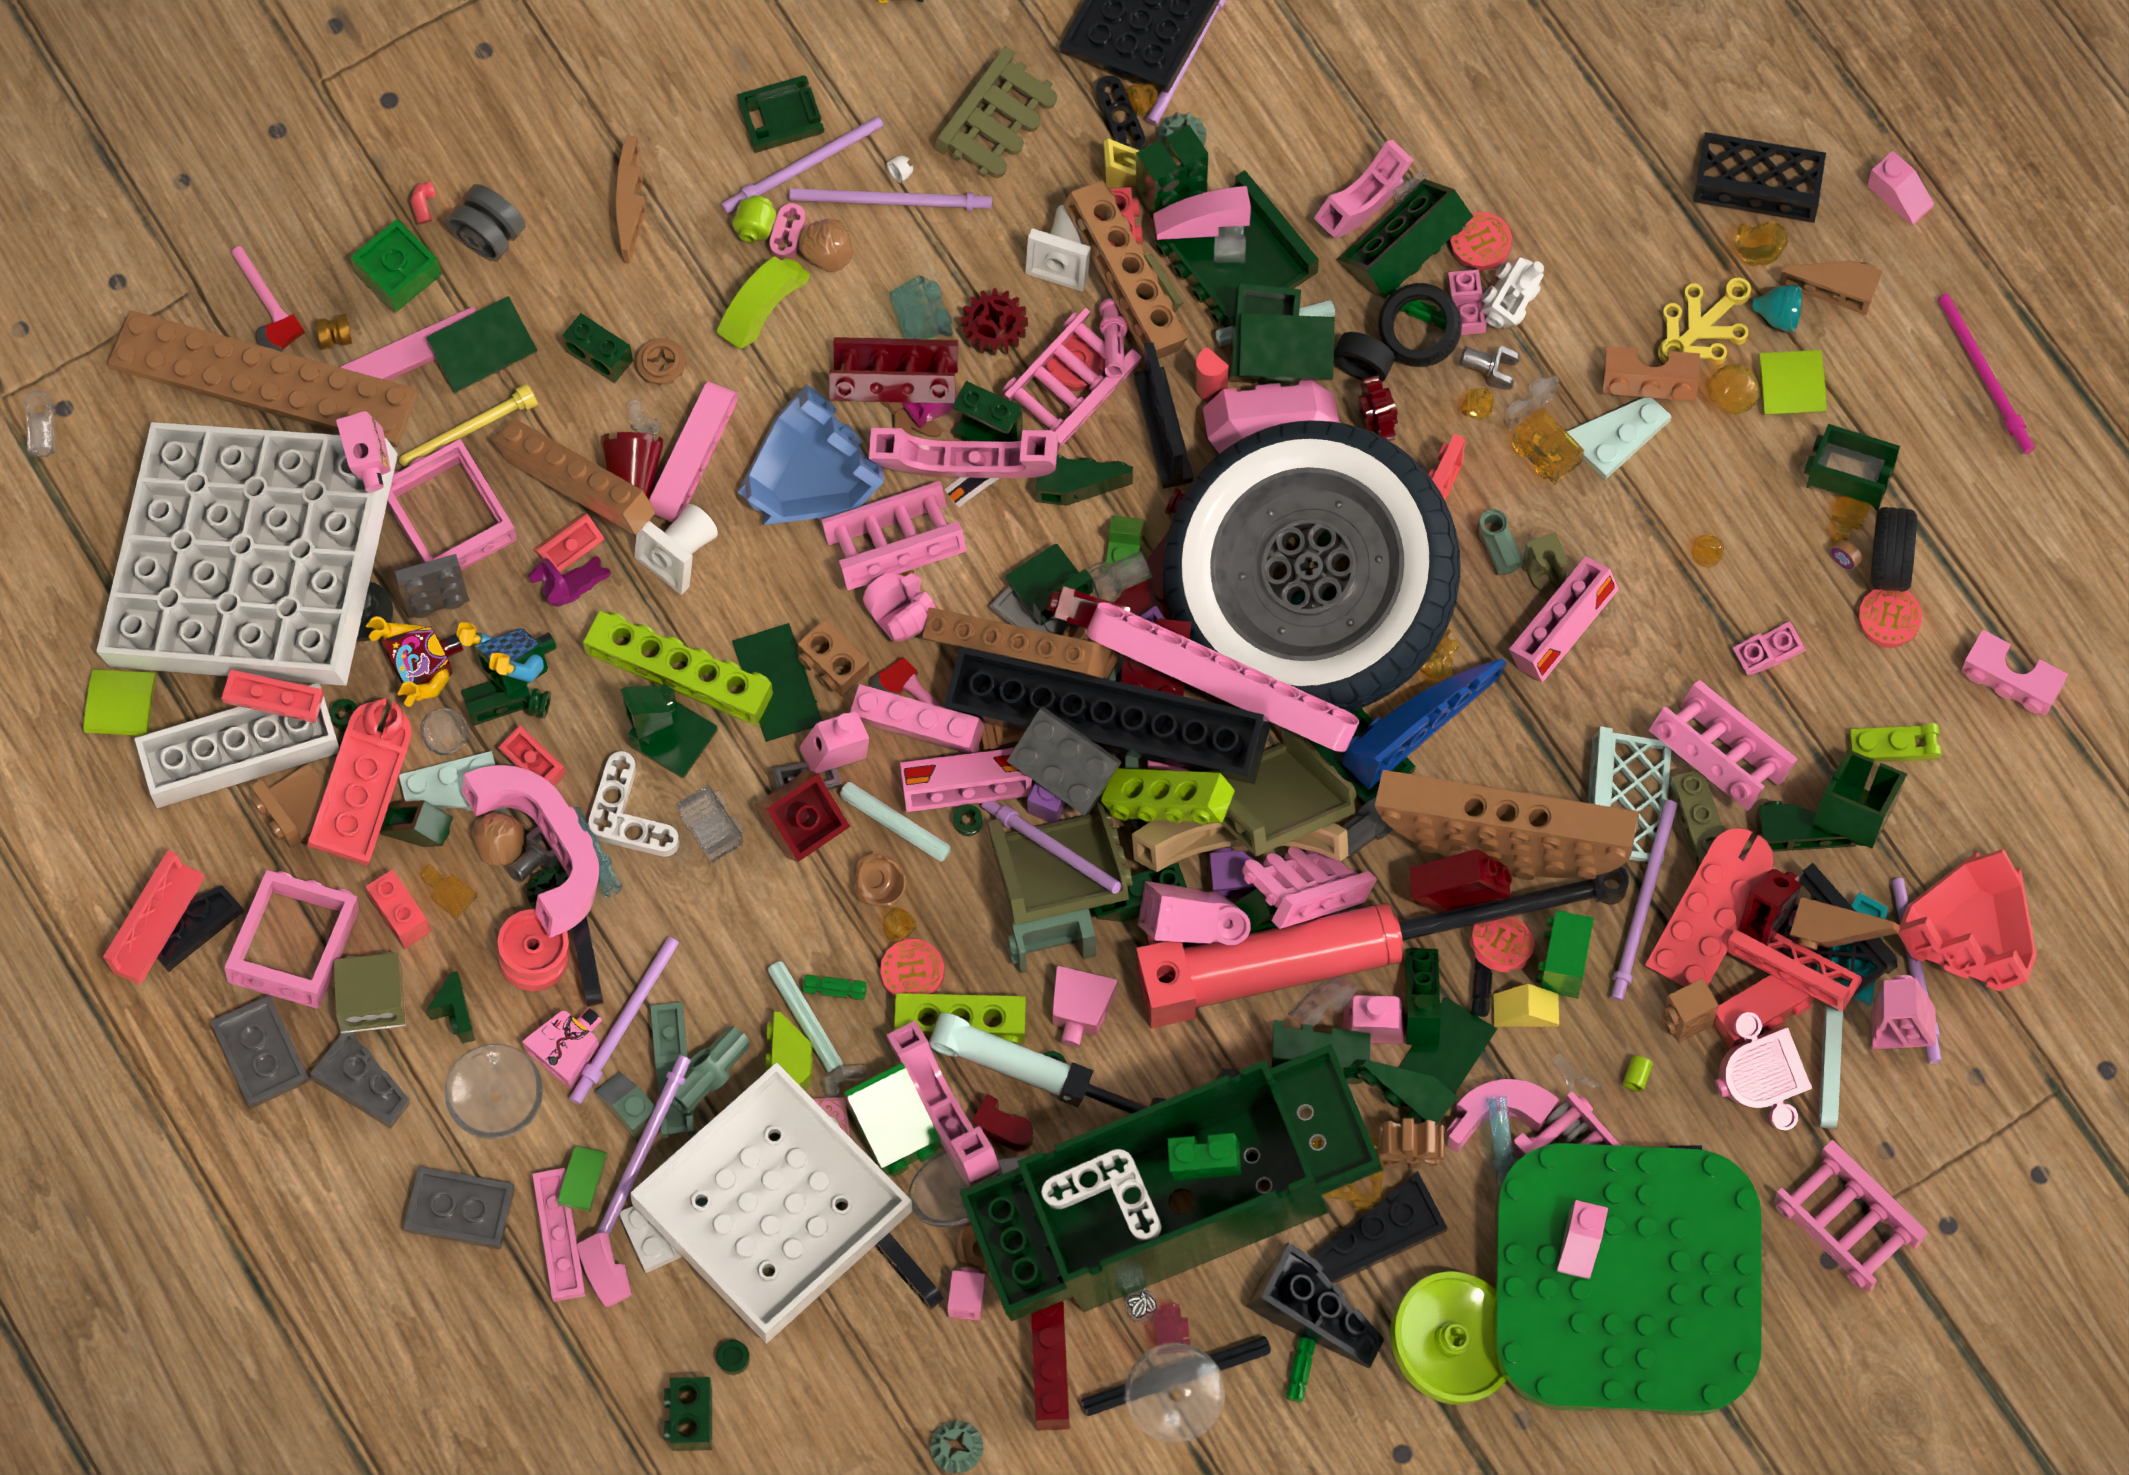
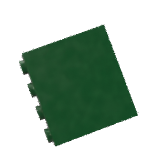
(1272, 257)

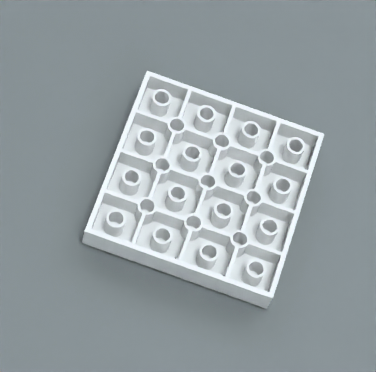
(244, 556)

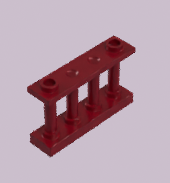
(893, 370)

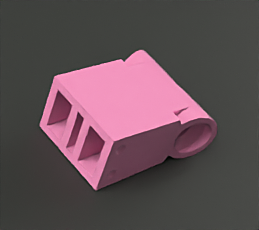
(1191, 915)

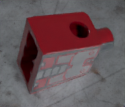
(1773, 892)

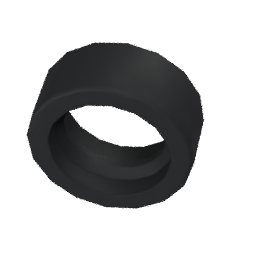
(1363, 356)

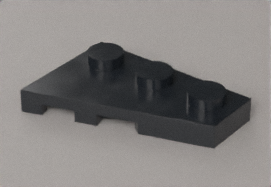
(199, 923)

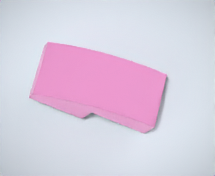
(1467, 293)
(1770, 649)
(605, 1276)

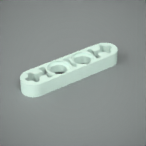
(1830, 1068)

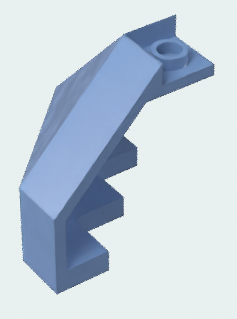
(809, 465)

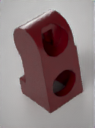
(1002, 1128)

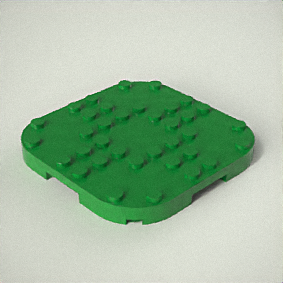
(1671, 1293)

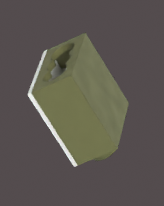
(369, 992)

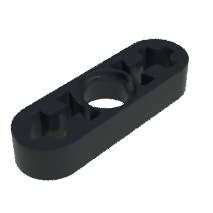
(1122, 104)
(587, 963)
(909, 1271)

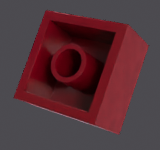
(802, 815)

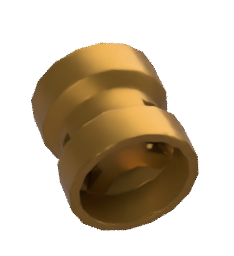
(340, 328)

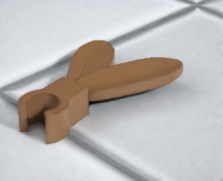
(905, 421)

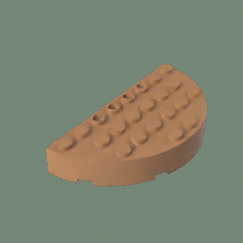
(1516, 828)

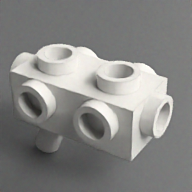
(1513, 291)

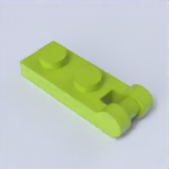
(1896, 743)

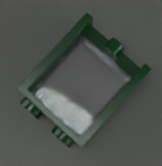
(1852, 465)

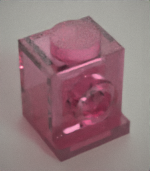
(1170, 1325)

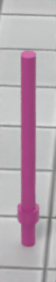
(2013, 422)

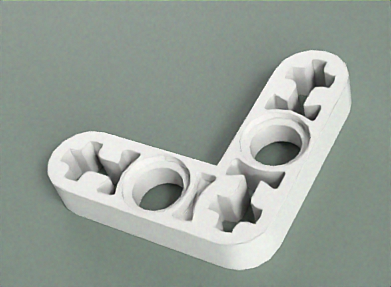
(621, 822)
(1117, 1182)

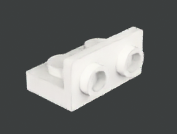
(647, 1241)

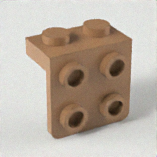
(291, 804)

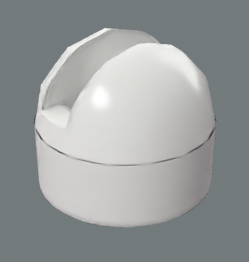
(899, 168)

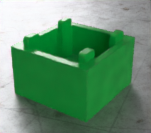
(396, 266)
(1565, 953)

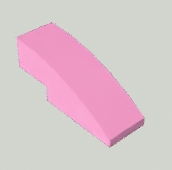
(1203, 214)

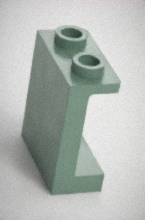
(1052, 933)

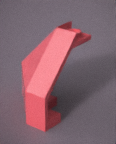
(1974, 923)

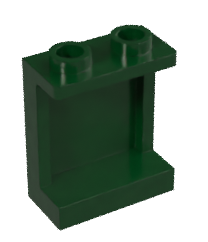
(987, 416)

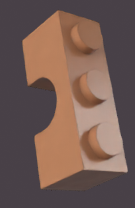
(1629, 377)

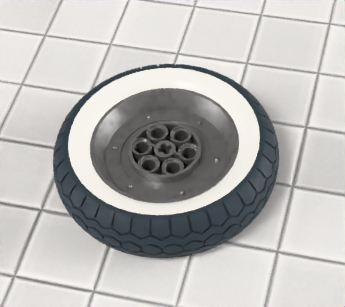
(1304, 484)

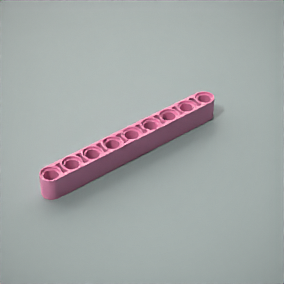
(1222, 676)

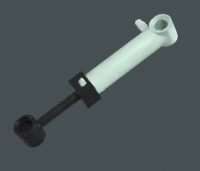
(1070, 1082)

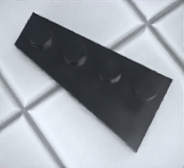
(1391, 1227)

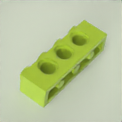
(1168, 796)
(975, 1008)

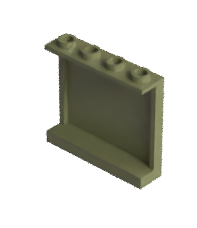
(1289, 799)
(1045, 885)

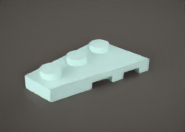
(1619, 434)
(443, 782)

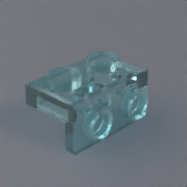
(921, 309)

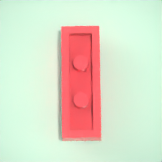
(272, 696)

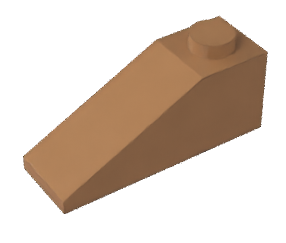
(1840, 283)
(1834, 926)

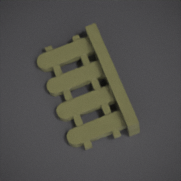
(984, 124)

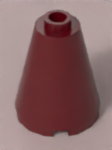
(633, 457)

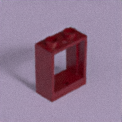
(1460, 881)

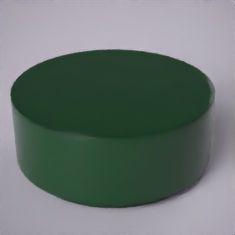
(732, 1357)

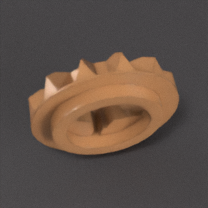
(652, 352)

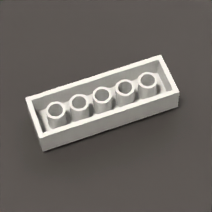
(230, 750)

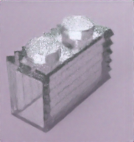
(710, 823)

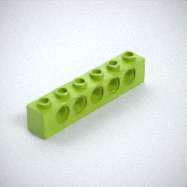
(746, 706)

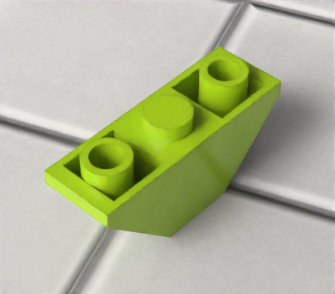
(790, 1050)

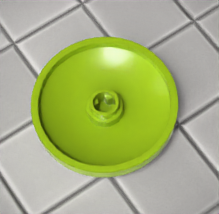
(1446, 1338)

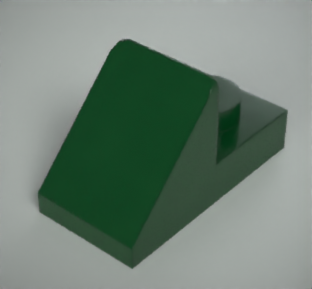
(452, 1001)

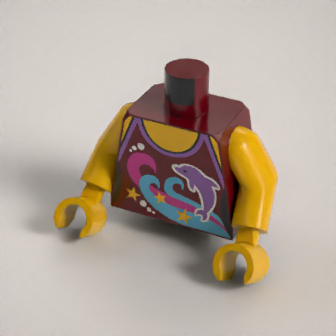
(416, 657)

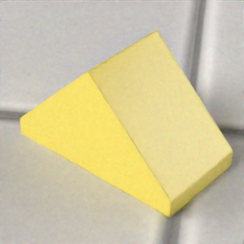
(1119, 164)
(1526, 1007)

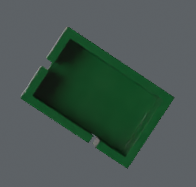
(1161, 180)
(1259, 300)
(1853, 810)

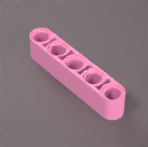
(693, 451)

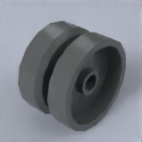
(485, 222)

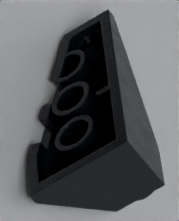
(1307, 1303)

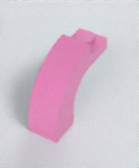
(1365, 197)
(1525, 1103)

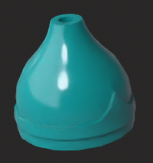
(1781, 307)

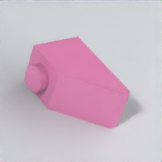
(1900, 188)
(1581, 1239)

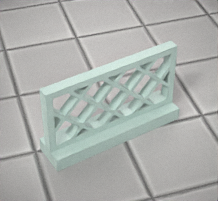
(1602, 773)

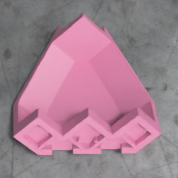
(1239, 414)

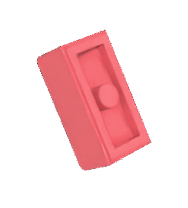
(570, 542)

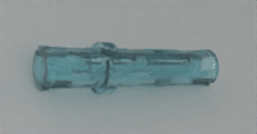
(607, 878)
(1501, 1138)

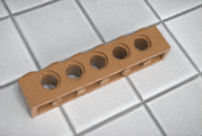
(1123, 286)
(1016, 642)

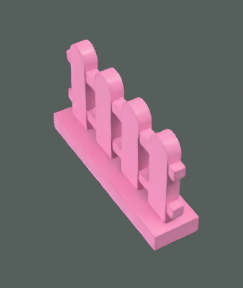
(1307, 885)

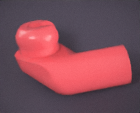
(419, 203)

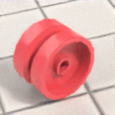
(529, 955)

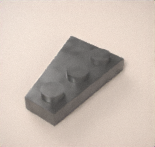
(358, 1079)

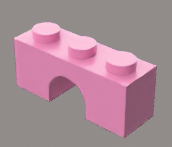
(1988, 666)

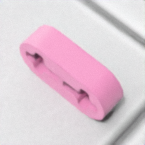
(781, 231)

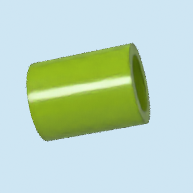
(1637, 1073)

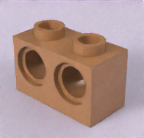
(839, 653)
(1689, 1010)

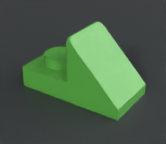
(1124, 537)

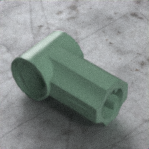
(1499, 544)

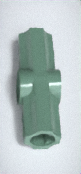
(710, 1068)

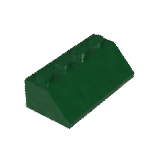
(1406, 237)

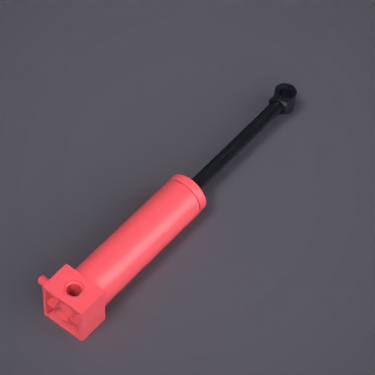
(1273, 959)

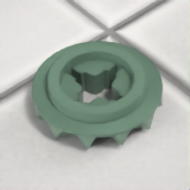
(1177, 122)
(960, 1461)

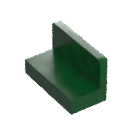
(490, 702)

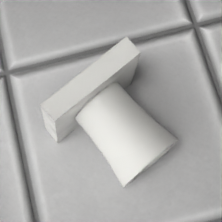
(1058, 255)
(670, 552)

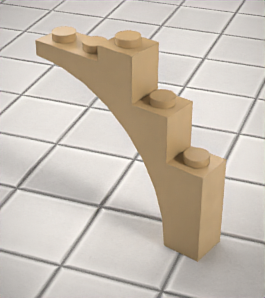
(1166, 842)

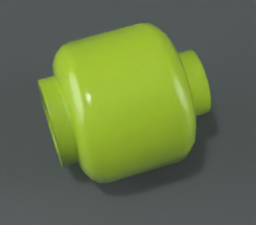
(754, 219)

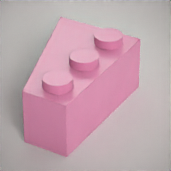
(1902, 1015)

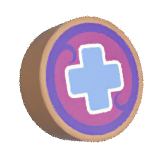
(1846, 554)

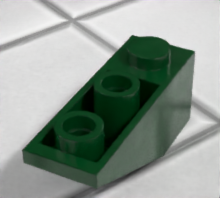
(1081, 480)
(1422, 997)
(1416, 1093)

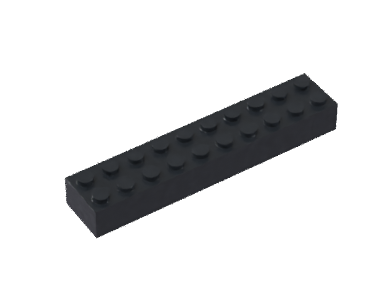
(1111, 714)

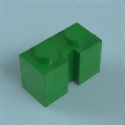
(1208, 1160)

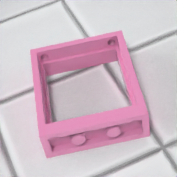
(426, 468)
(280, 983)

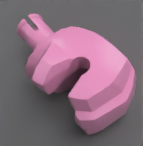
(898, 605)

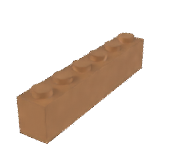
(574, 476)

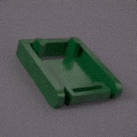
(786, 110)

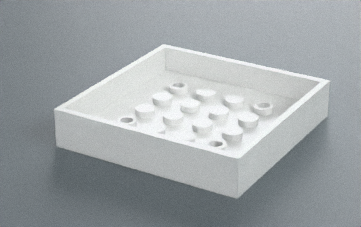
(771, 1202)

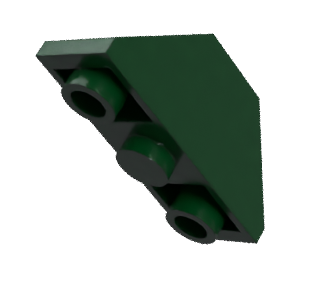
(1130, 909)

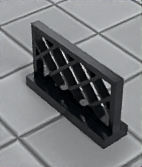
(1757, 195)
(1162, 421)
(1873, 949)

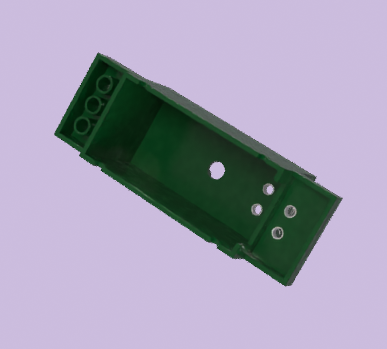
(1088, 1248)

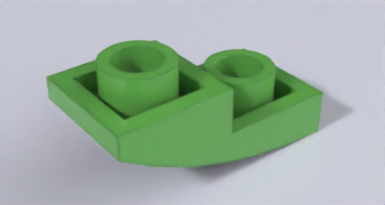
(582, 1178)

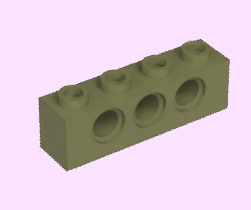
(1696, 813)

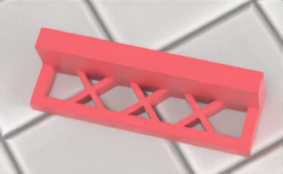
(153, 918)
(1793, 971)

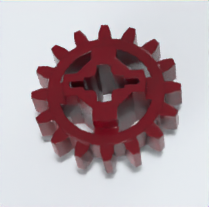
(984, 331)
(1378, 408)

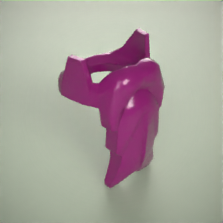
(565, 589)

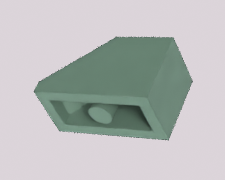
(626, 1103)

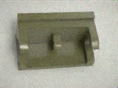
(1545, 557)

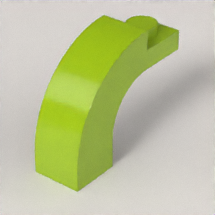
(758, 298)

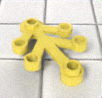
(1702, 327)

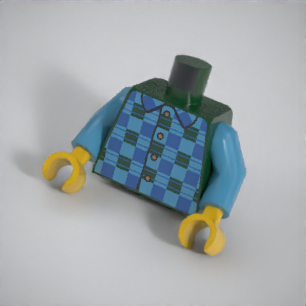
(509, 658)

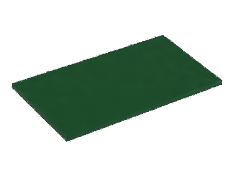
(776, 657)
(1459, 1047)

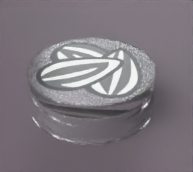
(1141, 1306)

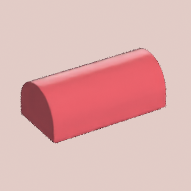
(1210, 375)
(532, 756)

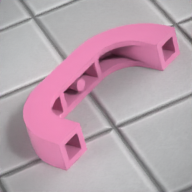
(965, 459)
(526, 791)
(964, 1145)

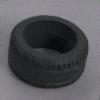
(1397, 301)
(1894, 549)

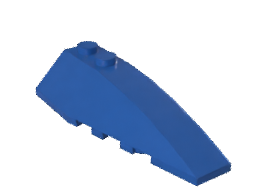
(1415, 721)

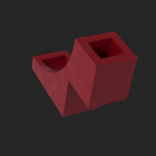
(1073, 606)

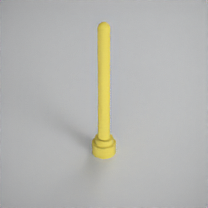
(521, 399)

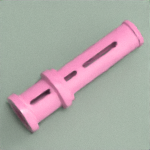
(1113, 329)

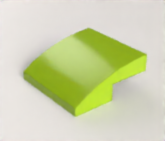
(1792, 382)
(119, 702)

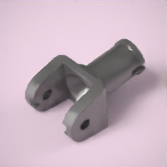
(1489, 364)
(533, 857)

